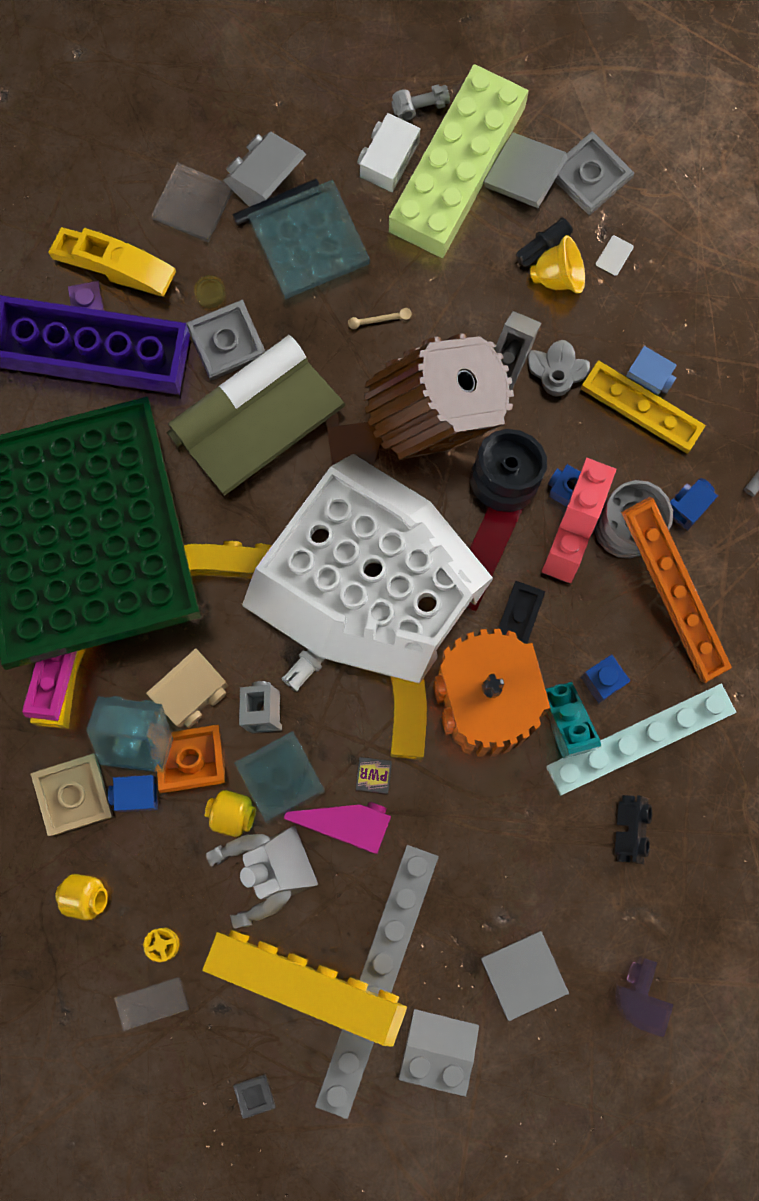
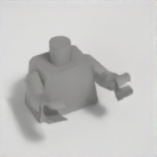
(273, 866)

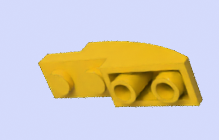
(114, 258)

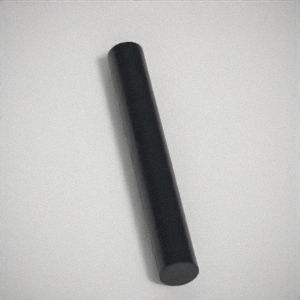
(242, 216)

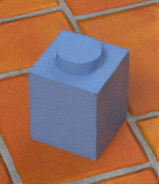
(652, 371)

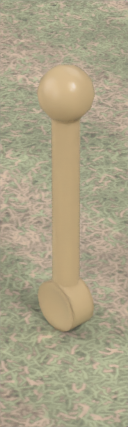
(404, 315)

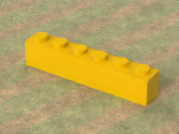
(306, 989)

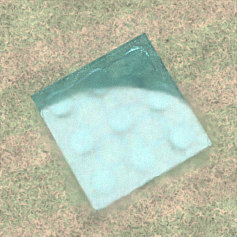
(309, 239)

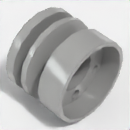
(611, 526)

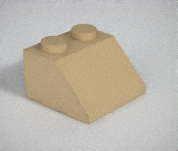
(189, 690)

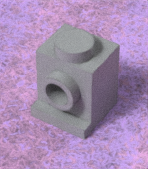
(251, 702)

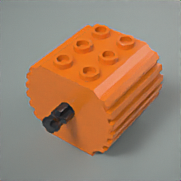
(490, 692)

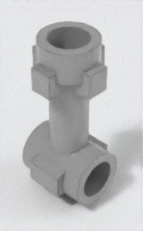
(405, 105)

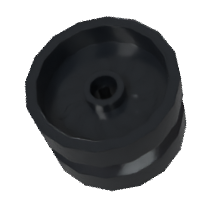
(508, 470)

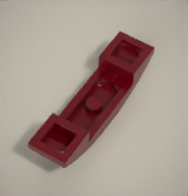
(492, 540)

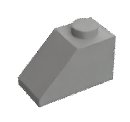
(516, 342)

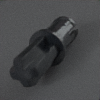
(543, 242)

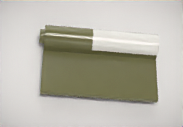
(255, 415)

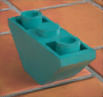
(570, 721)

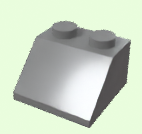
(262, 168)
(439, 1052)

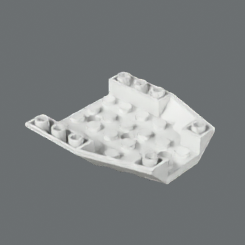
(359, 620)

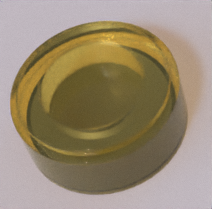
(210, 291)

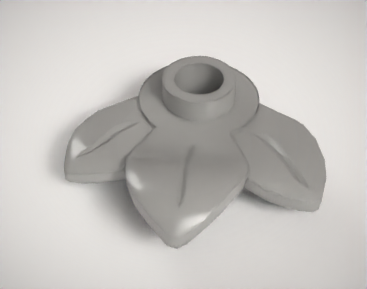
(560, 364)

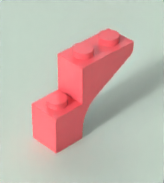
(579, 520)

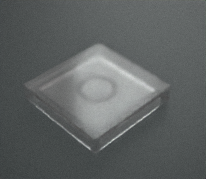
(192, 202)

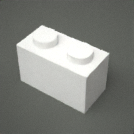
(389, 152)

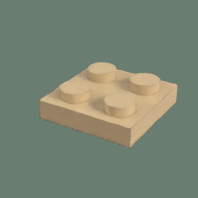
(71, 795)

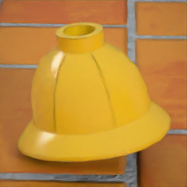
(560, 267)

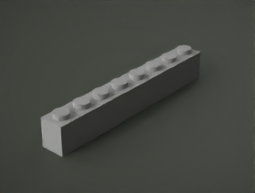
(379, 973)

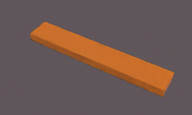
(676, 589)

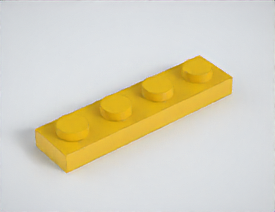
(643, 407)

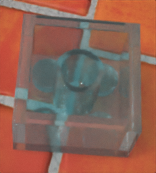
(130, 734)
(279, 777)

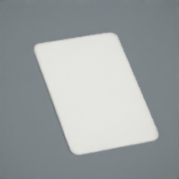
(614, 255)

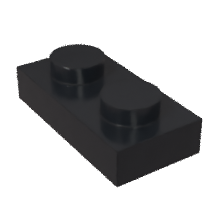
(521, 610)

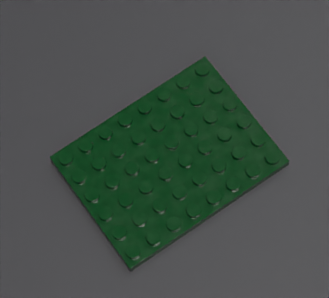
(88, 535)

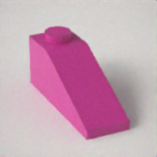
(351, 824)

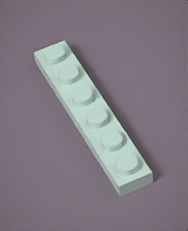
(642, 739)

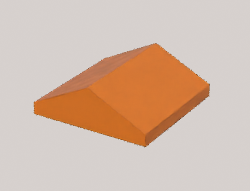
(193, 760)

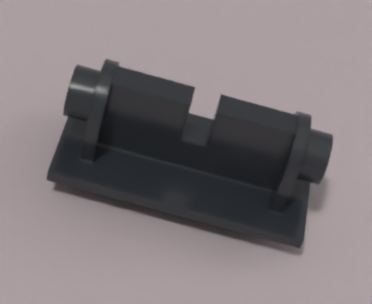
(633, 842)

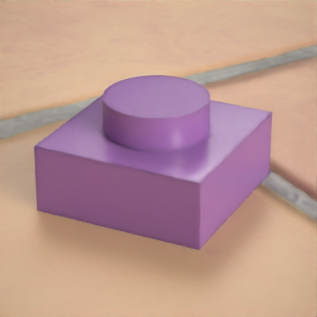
(86, 295)

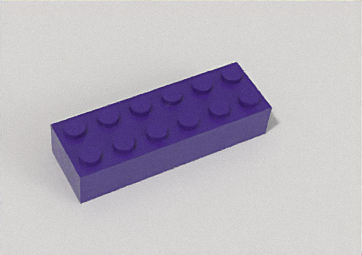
(92, 345)

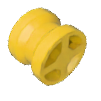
(155, 946)

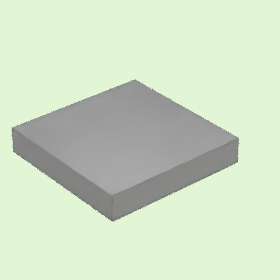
(525, 169)
(592, 173)
(225, 339)
(524, 975)

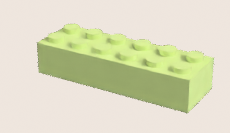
(458, 161)

